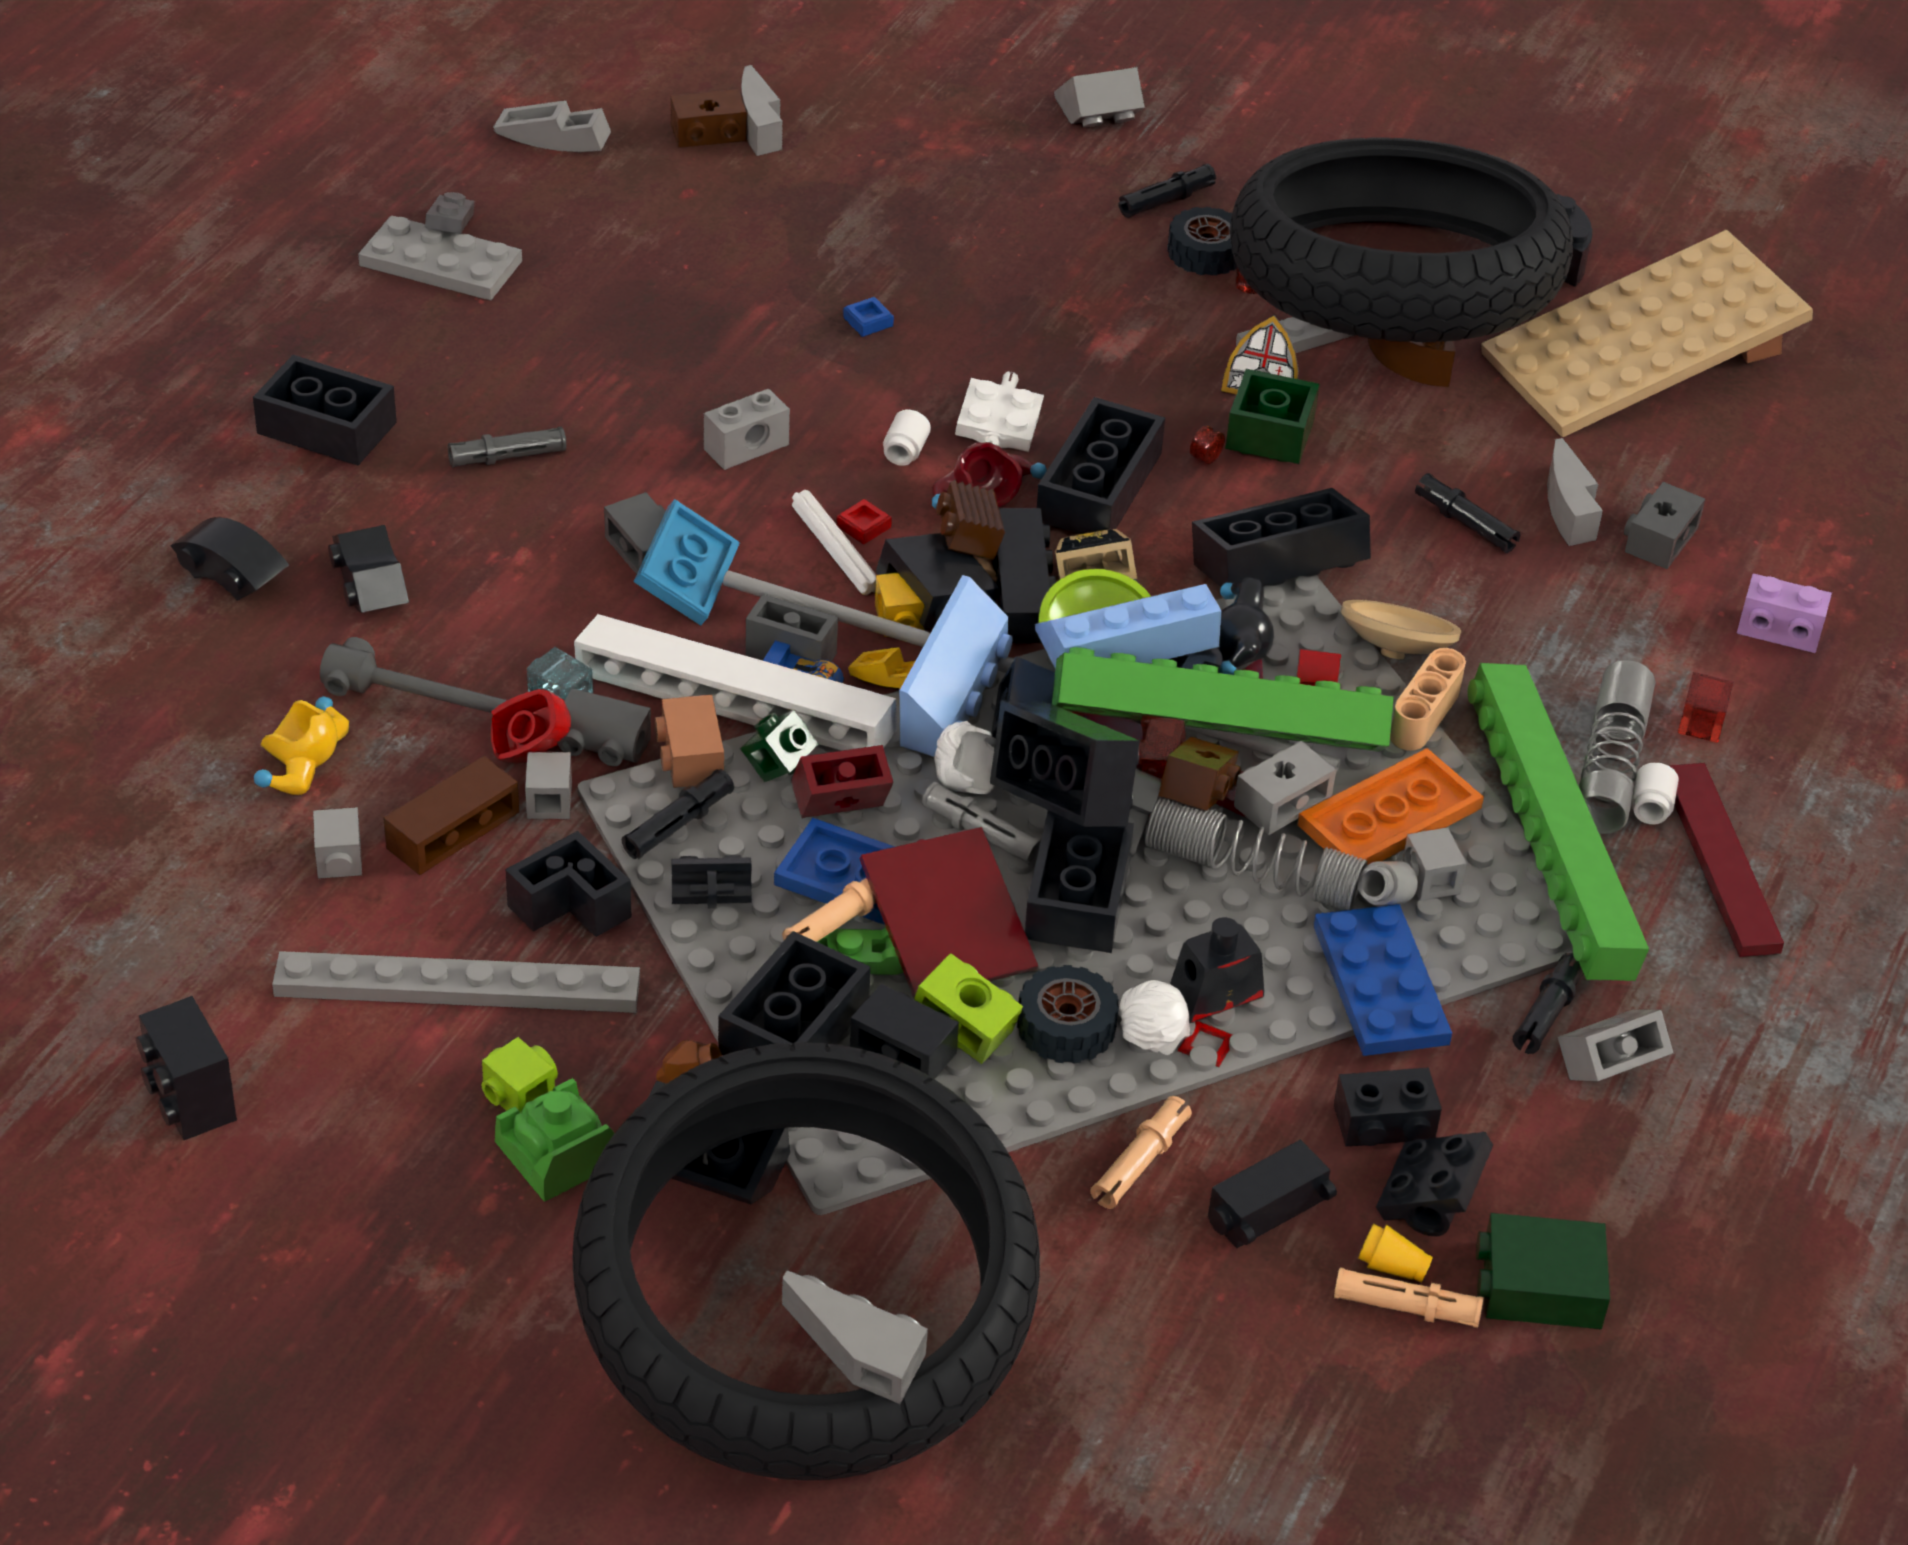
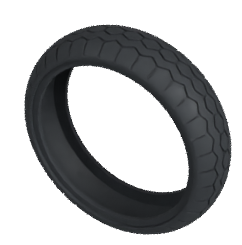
(1394, 291)
(823, 1089)

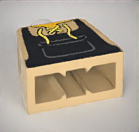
(1096, 551)

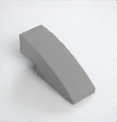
(763, 113)
(555, 127)
(1572, 496)

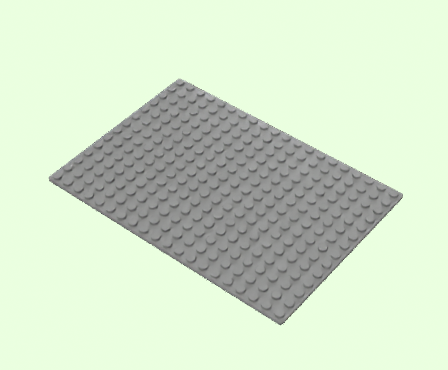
(1468, 941)

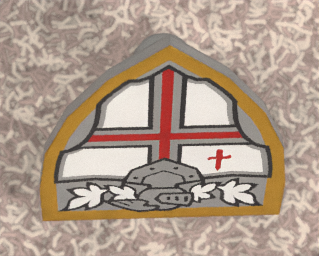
(1263, 349)

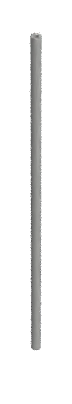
(919, 638)

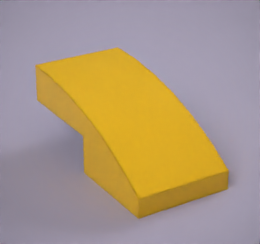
(882, 667)

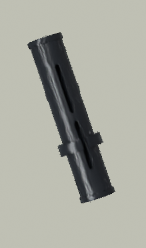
(1180, 186)
(1455, 505)
(691, 804)
(1555, 993)

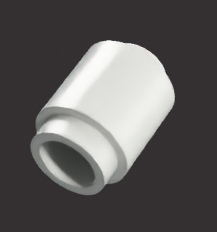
(906, 437)
(1654, 793)

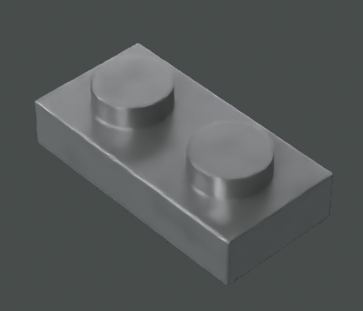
(450, 213)

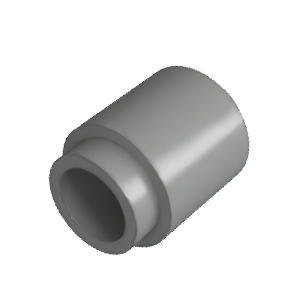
(1388, 882)

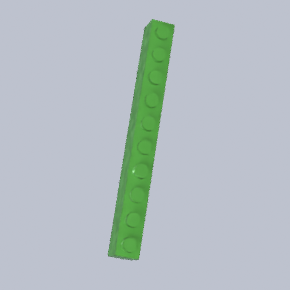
(1557, 824)

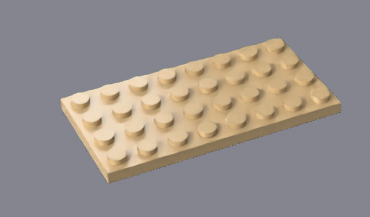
(1645, 332)

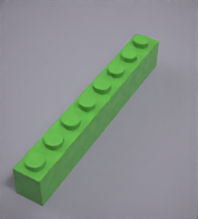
(1223, 701)

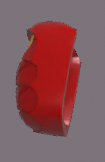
(528, 724)

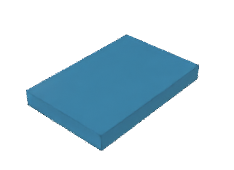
(687, 562)

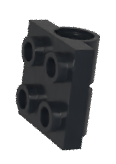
(1434, 1181)

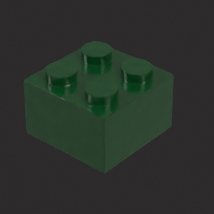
(1272, 416)

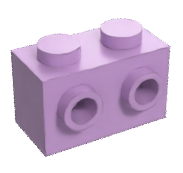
(1784, 612)

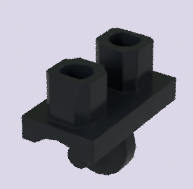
(711, 880)

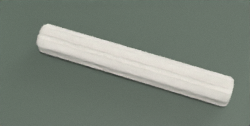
(835, 541)

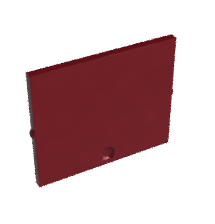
(948, 900)

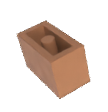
(691, 739)

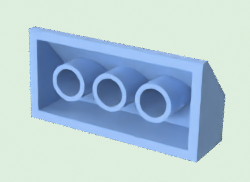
(1147, 627)
(953, 667)

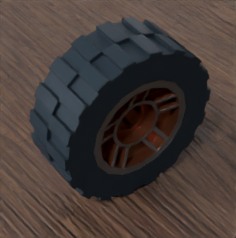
(1202, 241)
(1067, 1014)

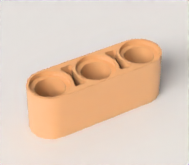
(1427, 699)

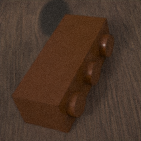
(451, 815)

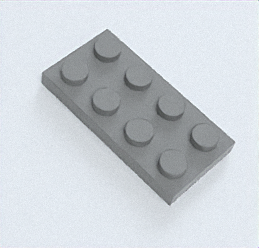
(440, 257)

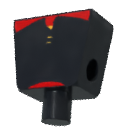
(1219, 970)

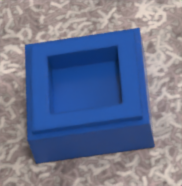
(868, 316)

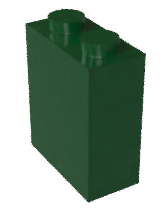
(1544, 1270)

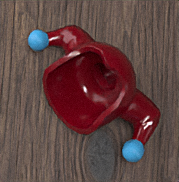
(991, 468)

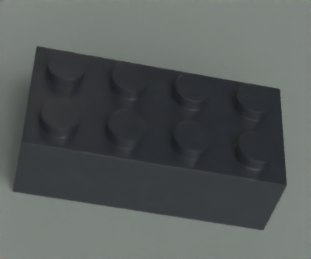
(1100, 467)
(1282, 539)
(1064, 763)

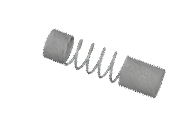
(1621, 715)
(1200, 834)

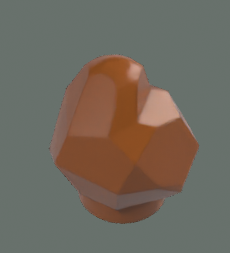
(686, 1057)

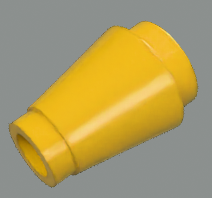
(1394, 1254)

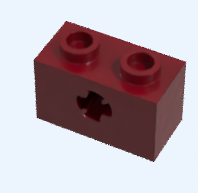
(842, 781)

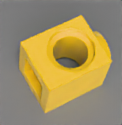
(897, 601)

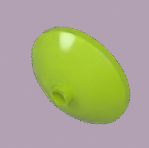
(1088, 591)

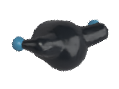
(1244, 626)

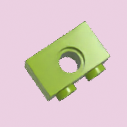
(991, 1011)

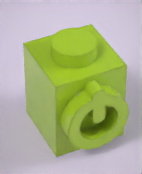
(517, 1074)

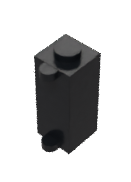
(1269, 1193)

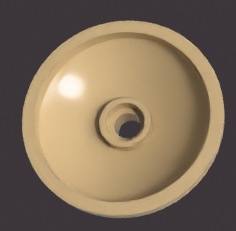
(1399, 628)

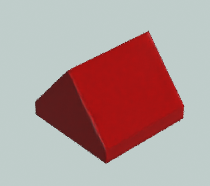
(1317, 666)

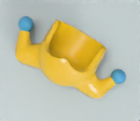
(302, 743)

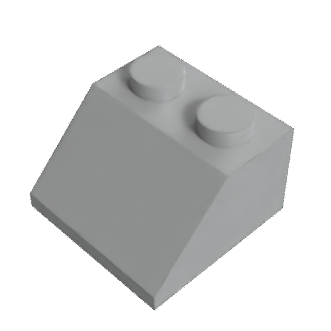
(1101, 96)

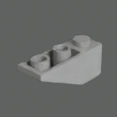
(863, 1341)

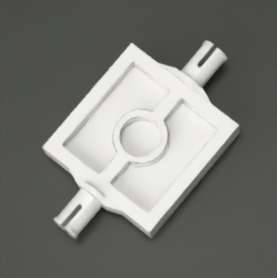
(1000, 413)

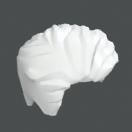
(964, 759)
(1154, 1016)

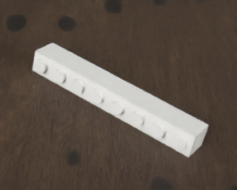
(740, 685)

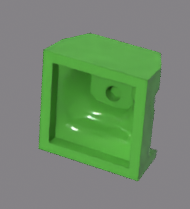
(553, 1140)

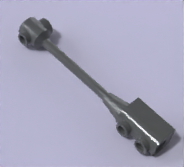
(598, 723)

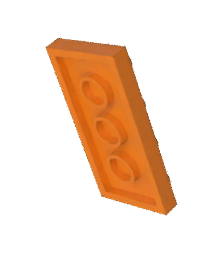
(1381, 810)

